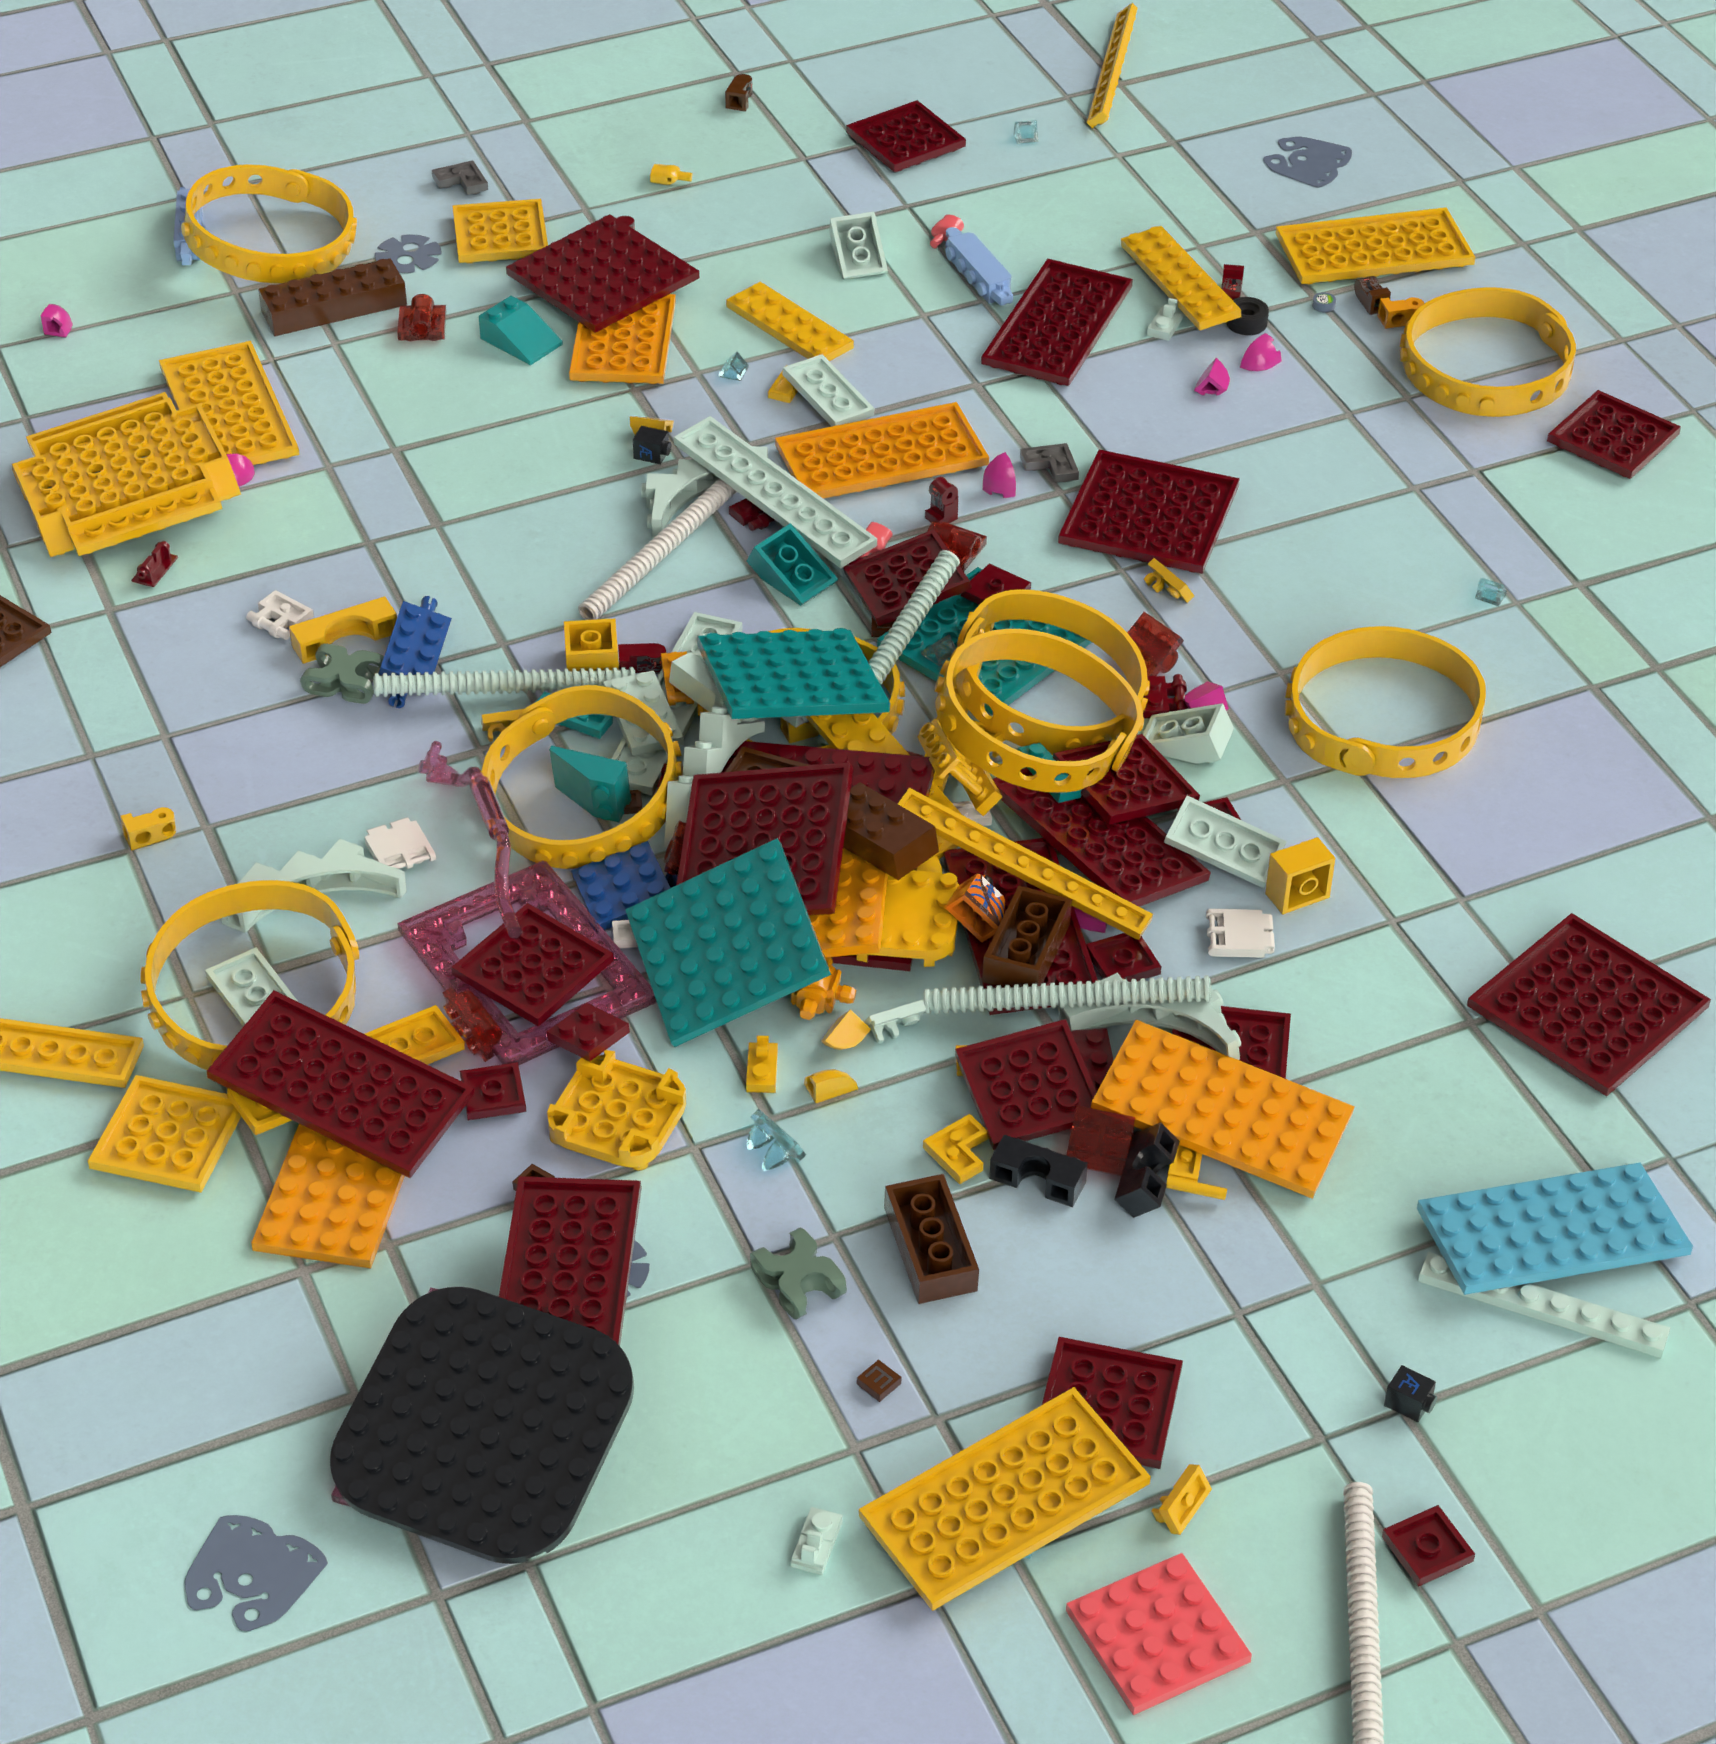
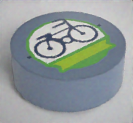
(1324, 302)

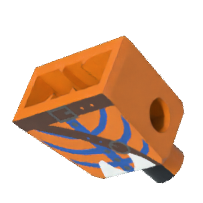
(978, 906)

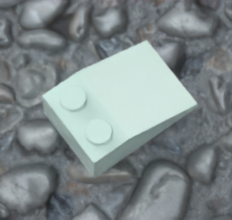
(857, 245)
(1191, 734)

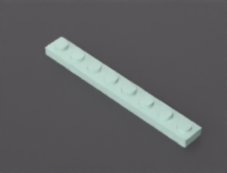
(1558, 1310)

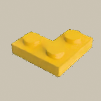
(952, 1148)

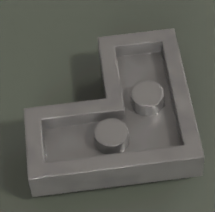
(463, 173)
(1055, 457)

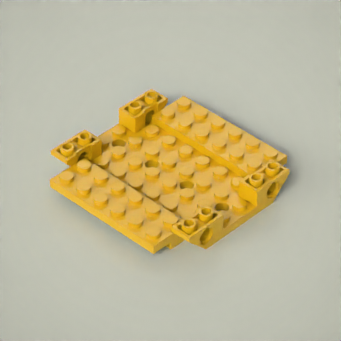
(131, 495)

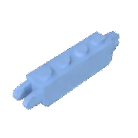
(182, 250)
(979, 266)

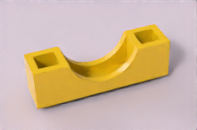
(369, 619)

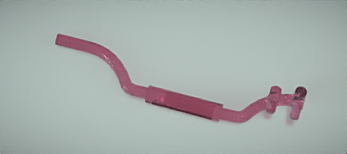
(438, 772)

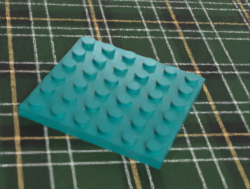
(792, 674)
(1001, 677)
(727, 942)

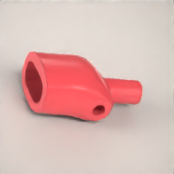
(939, 229)
(882, 534)

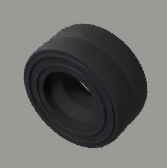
(1253, 316)

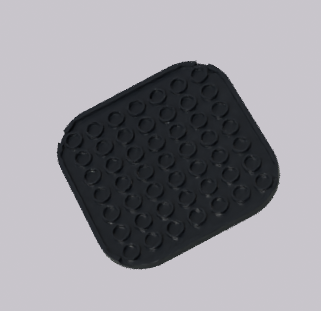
(482, 1424)

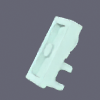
(1166, 321)
(905, 1014)
(816, 1540)

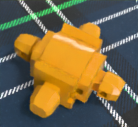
(822, 994)

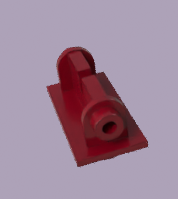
(155, 566)

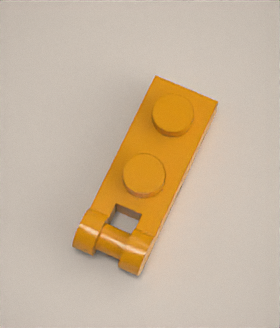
(673, 694)

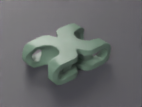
(342, 673)
(798, 1273)

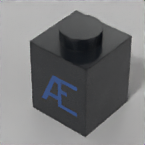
(651, 445)
(1410, 1394)

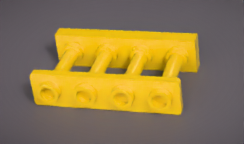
(948, 759)

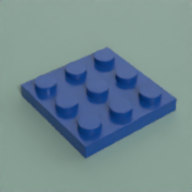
(619, 883)

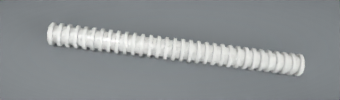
(655, 550)
(1363, 1615)

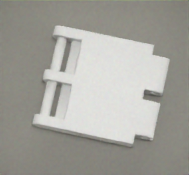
(400, 845)
(1240, 933)

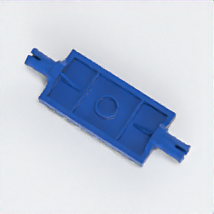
(415, 642)

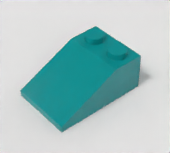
(518, 331)
(791, 565)
(592, 782)

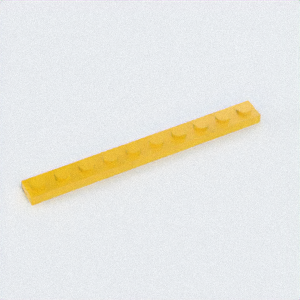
(1112, 66)
(1029, 865)

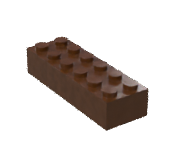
(332, 296)

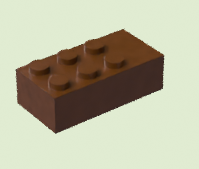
(887, 833)
(1027, 938)
(931, 1238)

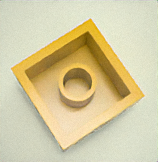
(591, 644)
(1300, 875)

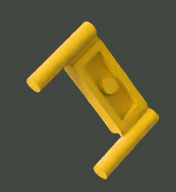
(1184, 1175)

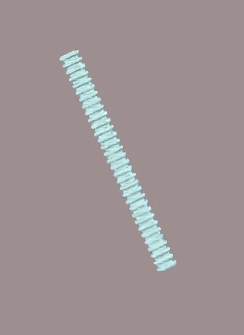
(911, 617)
(492, 681)
(1067, 994)

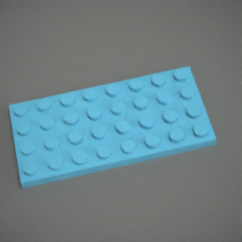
(1553, 1228)

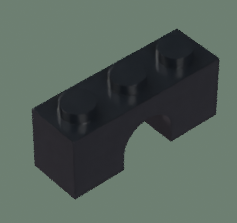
(1019, 1159)
(1139, 1185)

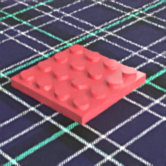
(1158, 1633)

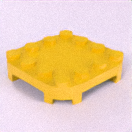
(917, 918)
(617, 1111)

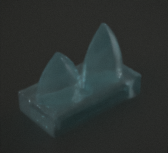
(783, 1145)

